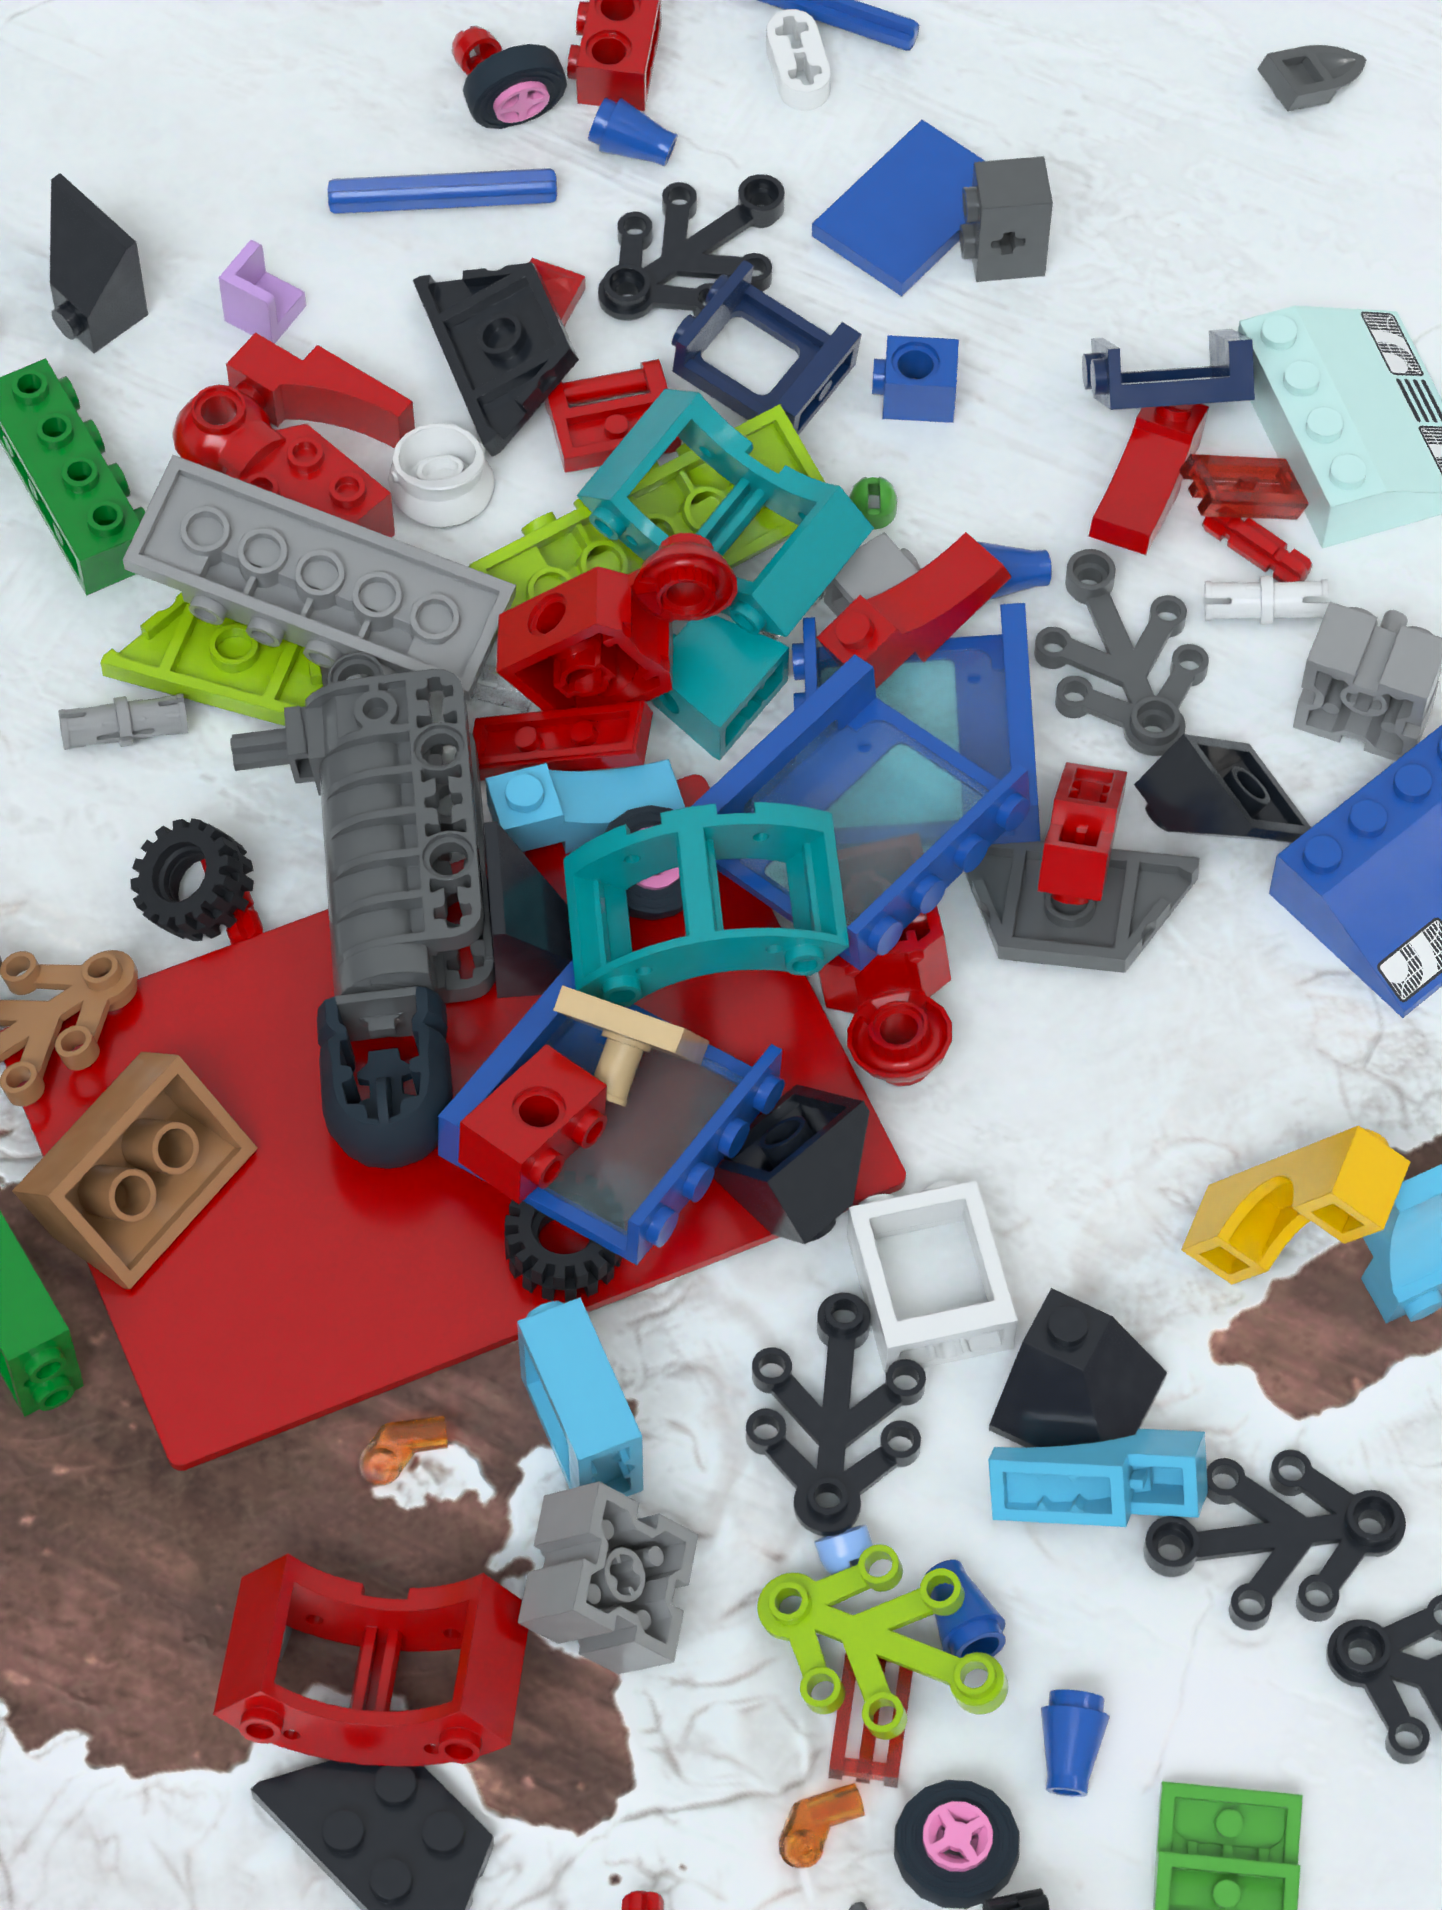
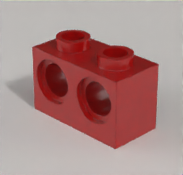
(615, 50)

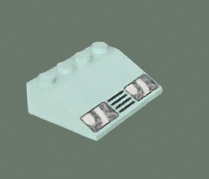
(1349, 416)

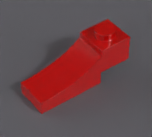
(319, 390)
(1148, 476)
(918, 611)
(1081, 833)

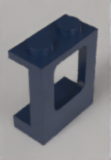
(1225, 380)
(808, 383)

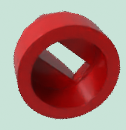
(473, 38)

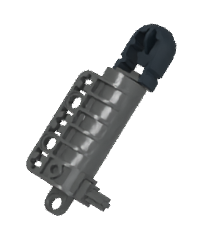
(389, 890)

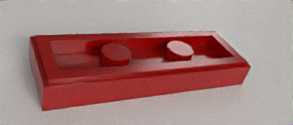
(564, 738)

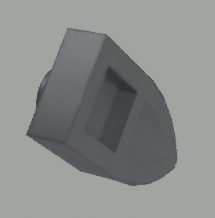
(1310, 74)

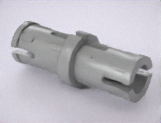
(123, 721)

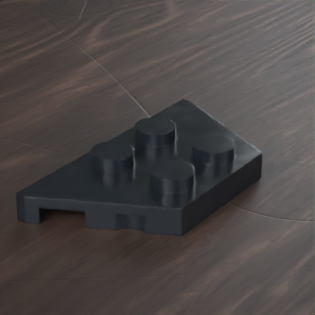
(499, 344)
(382, 1833)

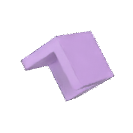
(256, 298)

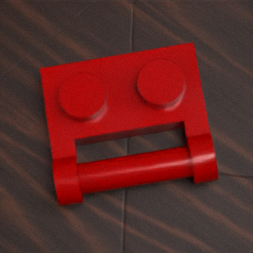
(594, 430)

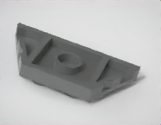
(1097, 935)

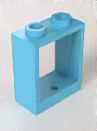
(579, 1398)

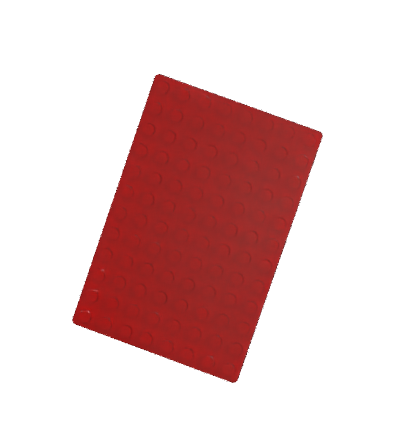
(353, 1278)

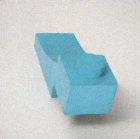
(574, 806)
(1408, 1252)
(1101, 1480)

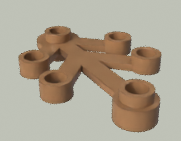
(95, 987)

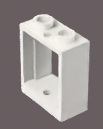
(944, 1334)

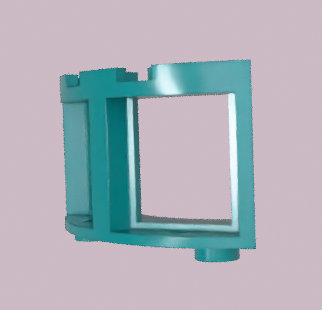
(801, 569)
(693, 841)

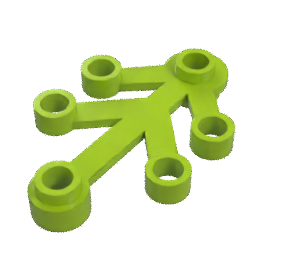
(873, 1636)

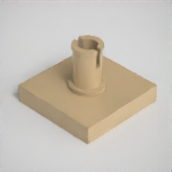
(627, 1037)

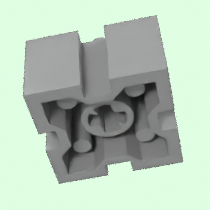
(1370, 680)
(608, 1578)

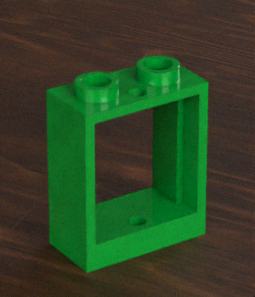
(34, 1339)

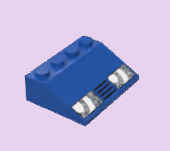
(1373, 879)

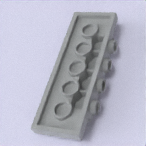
(314, 577)

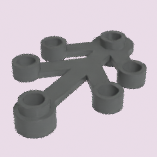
(1122, 663)

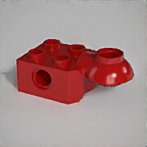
(282, 461)
(612, 631)
(896, 1024)

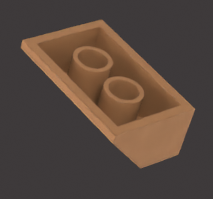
(136, 1167)

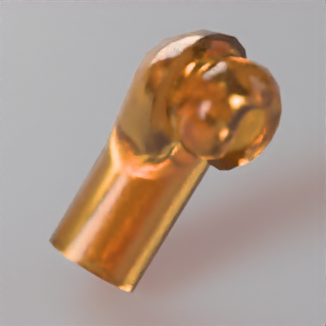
(397, 1443)
(811, 1820)

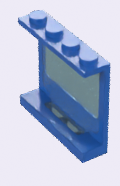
(965, 694)
(899, 801)
(652, 1150)

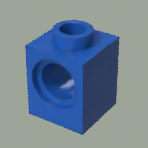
(917, 378)

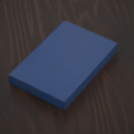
(902, 209)

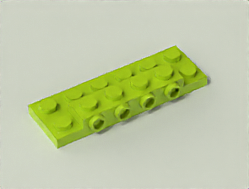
(672, 496)

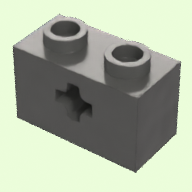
(1007, 219)

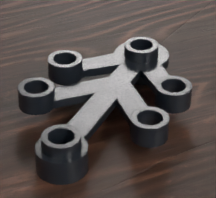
(687, 256)
(833, 1424)
(1283, 1532)
(1389, 1665)

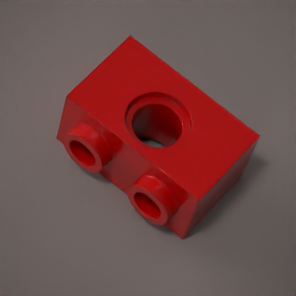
(533, 1124)

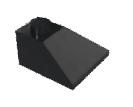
(92, 270)
(1218, 792)
(526, 920)
(799, 1163)
(1076, 1379)

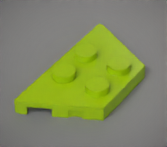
(215, 665)

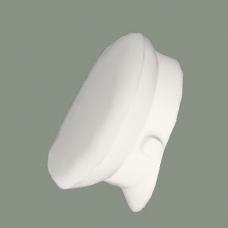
(440, 475)

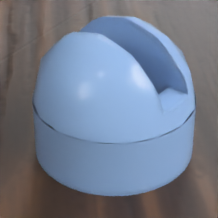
(840, 1549)

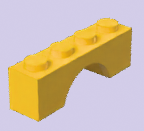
(1336, 1183)

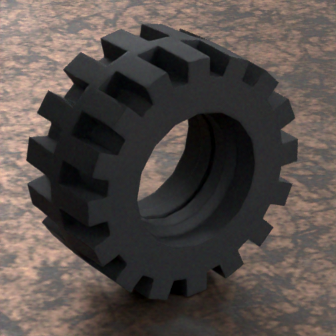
(165, 866)

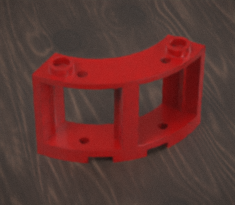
(462, 1615)

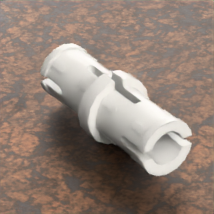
(1266, 599)

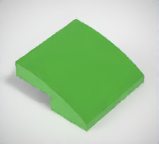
(1226, 1849)

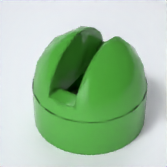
(881, 487)

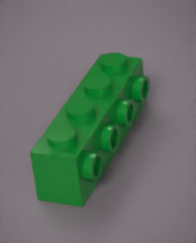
(67, 475)

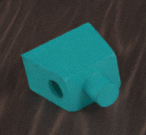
(721, 681)

